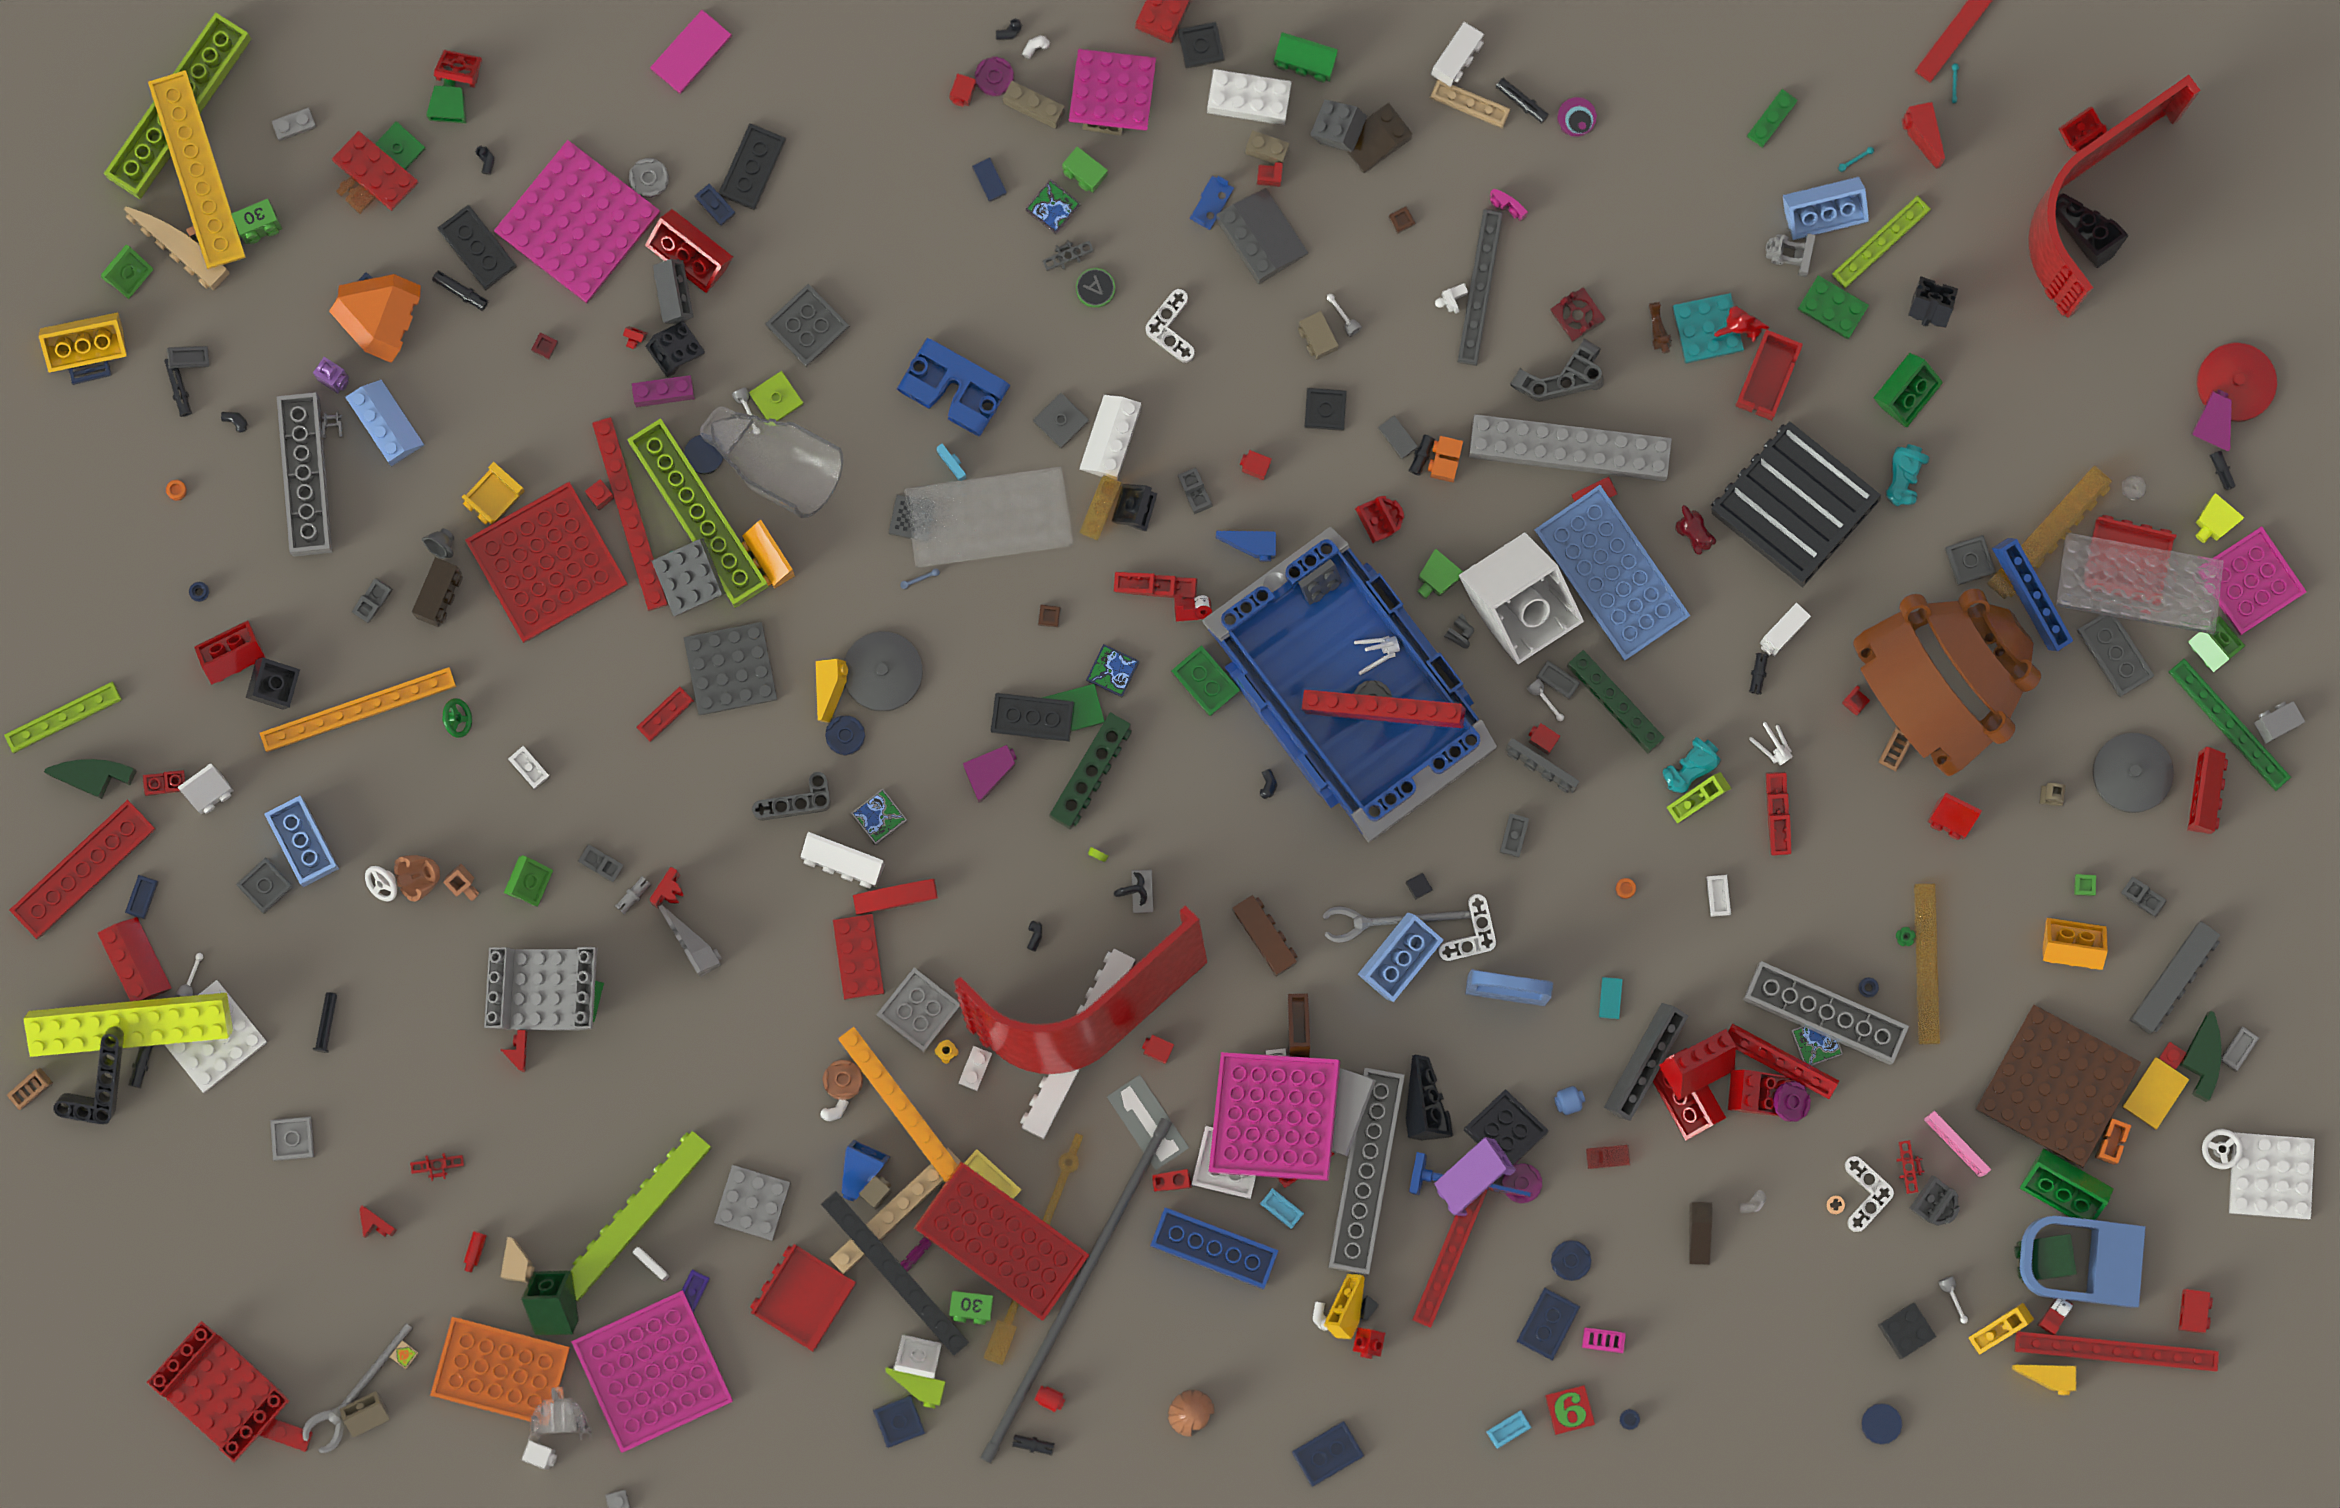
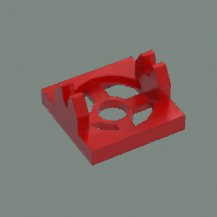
(449, 58)
(667, 889)

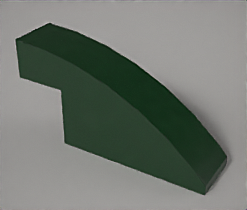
(91, 774)
(2205, 1057)

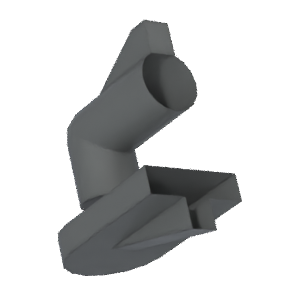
(1468, 630)

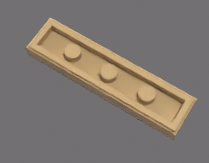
(1470, 103)

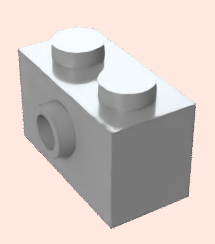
(2279, 722)

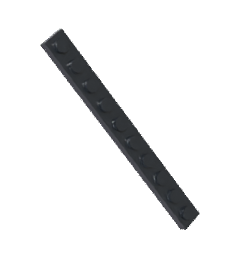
(894, 1273)

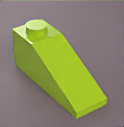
(1699, 797)
(923, 1388)

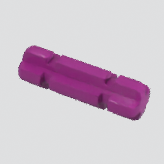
(916, 1253)

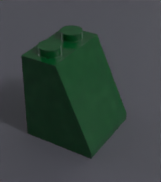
(2050, 1257)
(551, 1303)

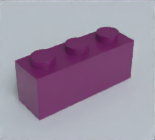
(663, 391)

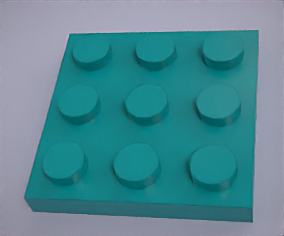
(1698, 323)

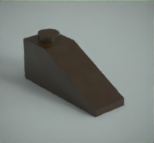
(1700, 1233)

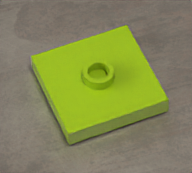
(776, 397)

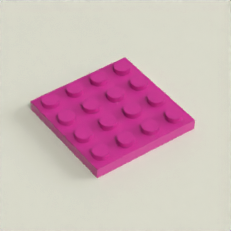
(1112, 89)
(2255, 581)

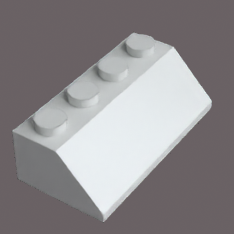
(1110, 436)
(842, 859)

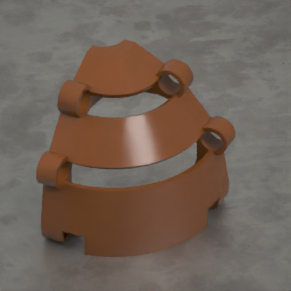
(1920, 696)

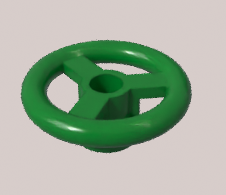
(453, 718)

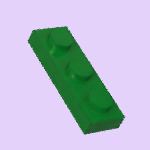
(1772, 118)

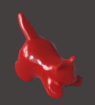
(1742, 322)

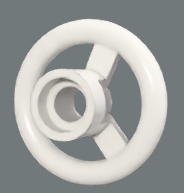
(384, 880)
(2208, 1144)

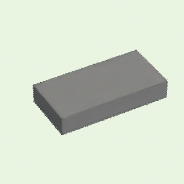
(2239, 1048)

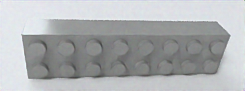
(304, 474)
(1825, 1013)

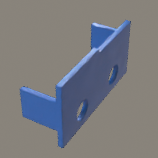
(1211, 202)

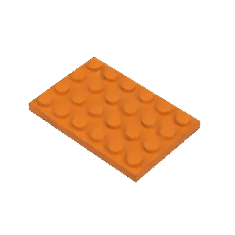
(497, 1369)

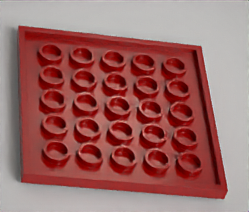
(546, 562)

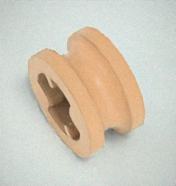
(1830, 1201)

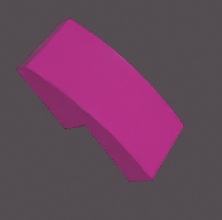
(1503, 200)

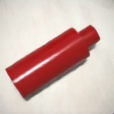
(474, 1251)

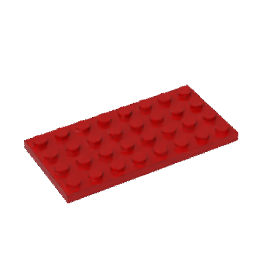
(1001, 1241)

